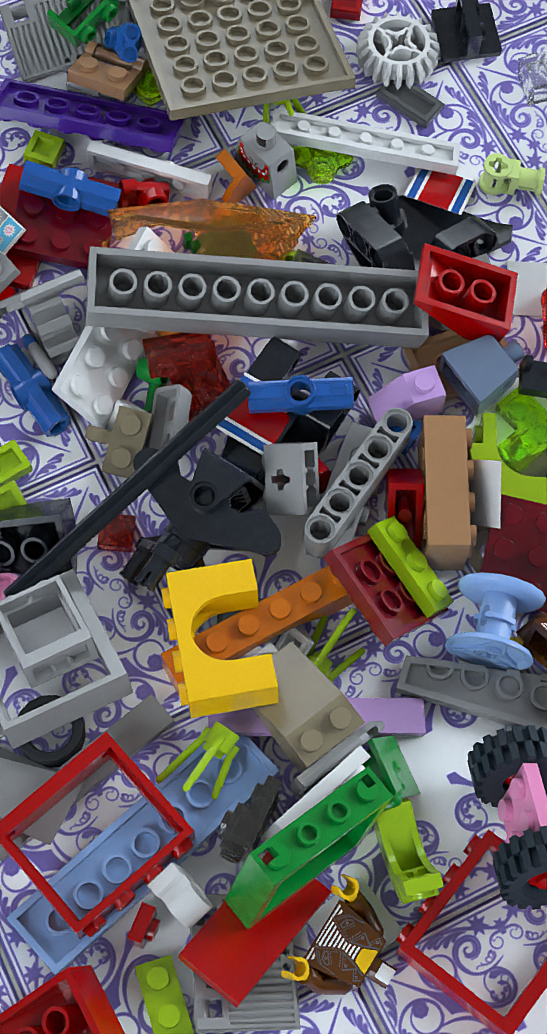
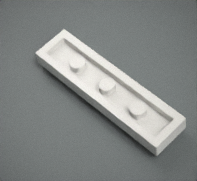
(134, 164)

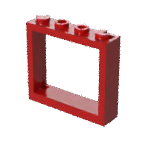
(54, 791)
(442, 979)

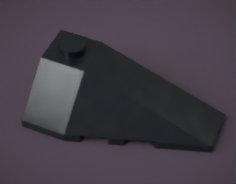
(31, 531)

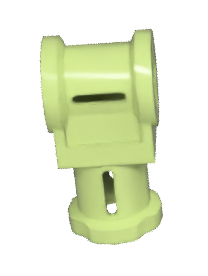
(509, 176)

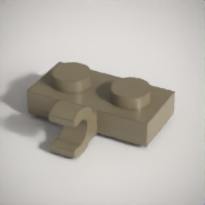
(124, 441)

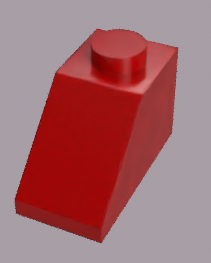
(405, 500)

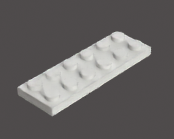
(105, 358)

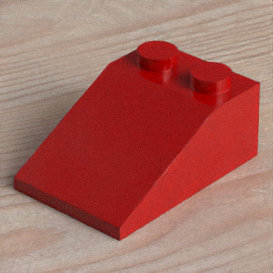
(465, 293)
(63, 1005)

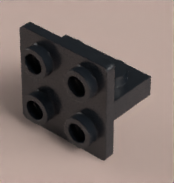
(466, 31)

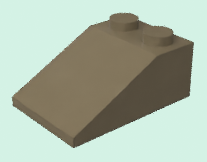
(310, 709)

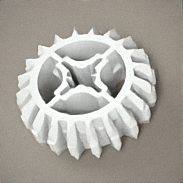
(397, 50)

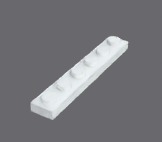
(367, 141)

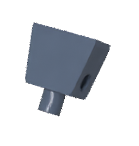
(481, 370)

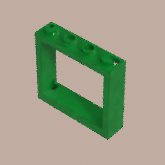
(307, 847)

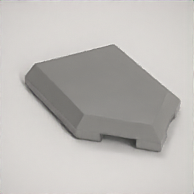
(41, 291)
(334, 757)

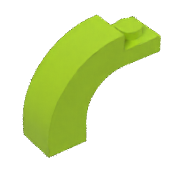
(512, 483)
(404, 855)

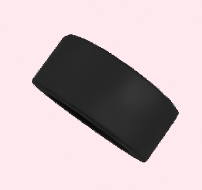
(58, 757)

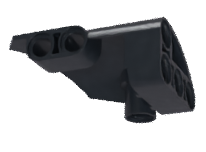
(396, 227)

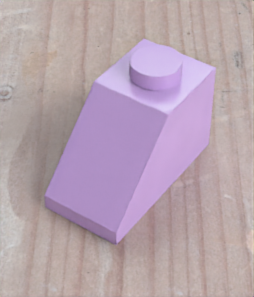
(416, 392)

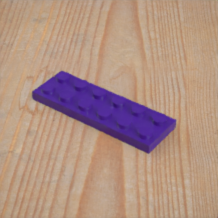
(89, 116)

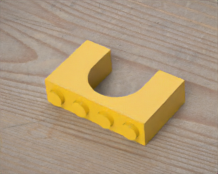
(211, 683)

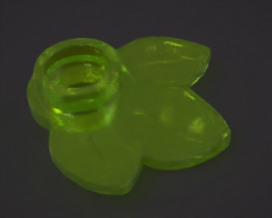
(320, 164)

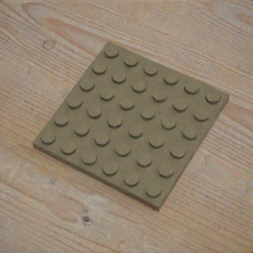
(239, 52)

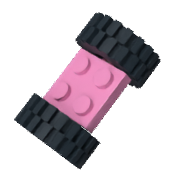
(513, 777)

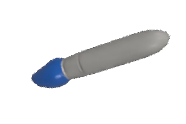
(39, 356)

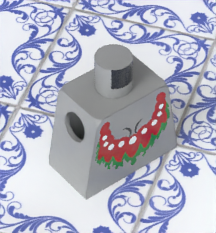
(267, 159)

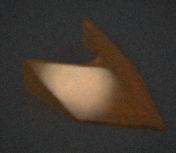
(220, 227)

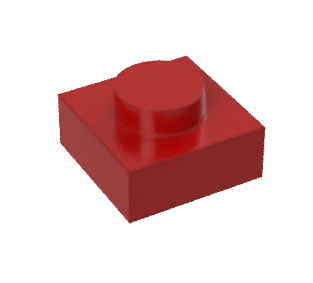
(144, 926)

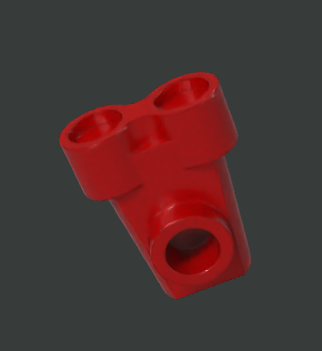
(143, 192)

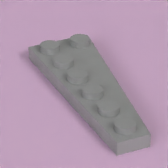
(476, 690)

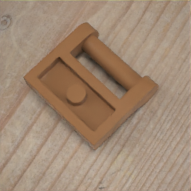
(104, 77)

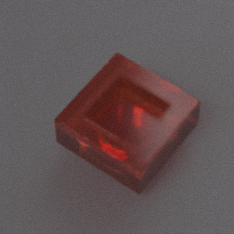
(118, 534)

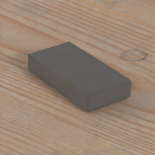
(411, 102)

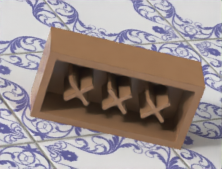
(446, 499)

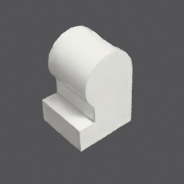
(181, 894)

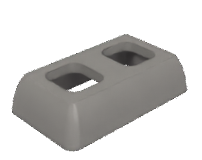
(170, 414)

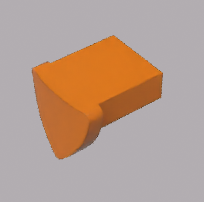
(241, 183)

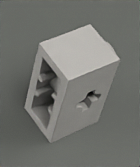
(298, 462)

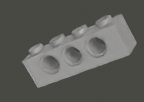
(353, 440)

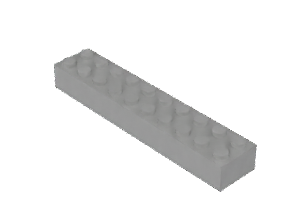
(253, 298)

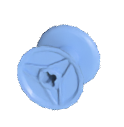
(498, 601)

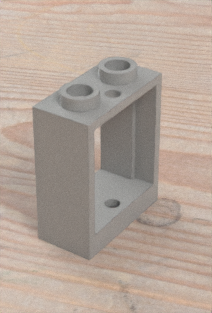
(54, 657)

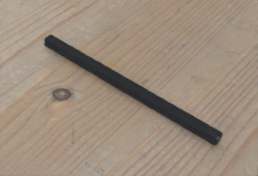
(131, 488)

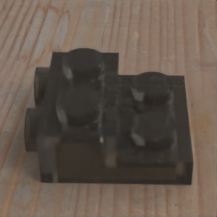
(246, 825)

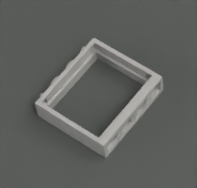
(81, 701)

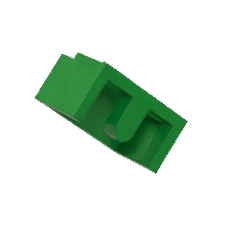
(87, 29)

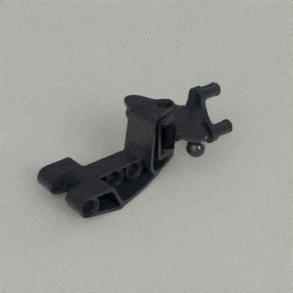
(215, 504)

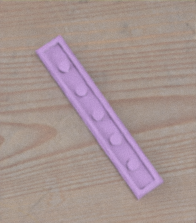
(399, 715)

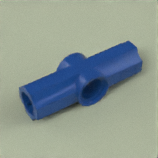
(69, 188)
(32, 391)
(324, 395)

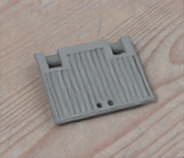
(37, 46)
(268, 1007)

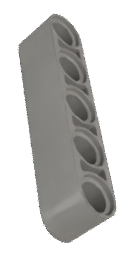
(352, 495)

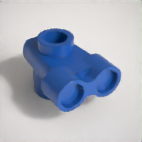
(124, 41)

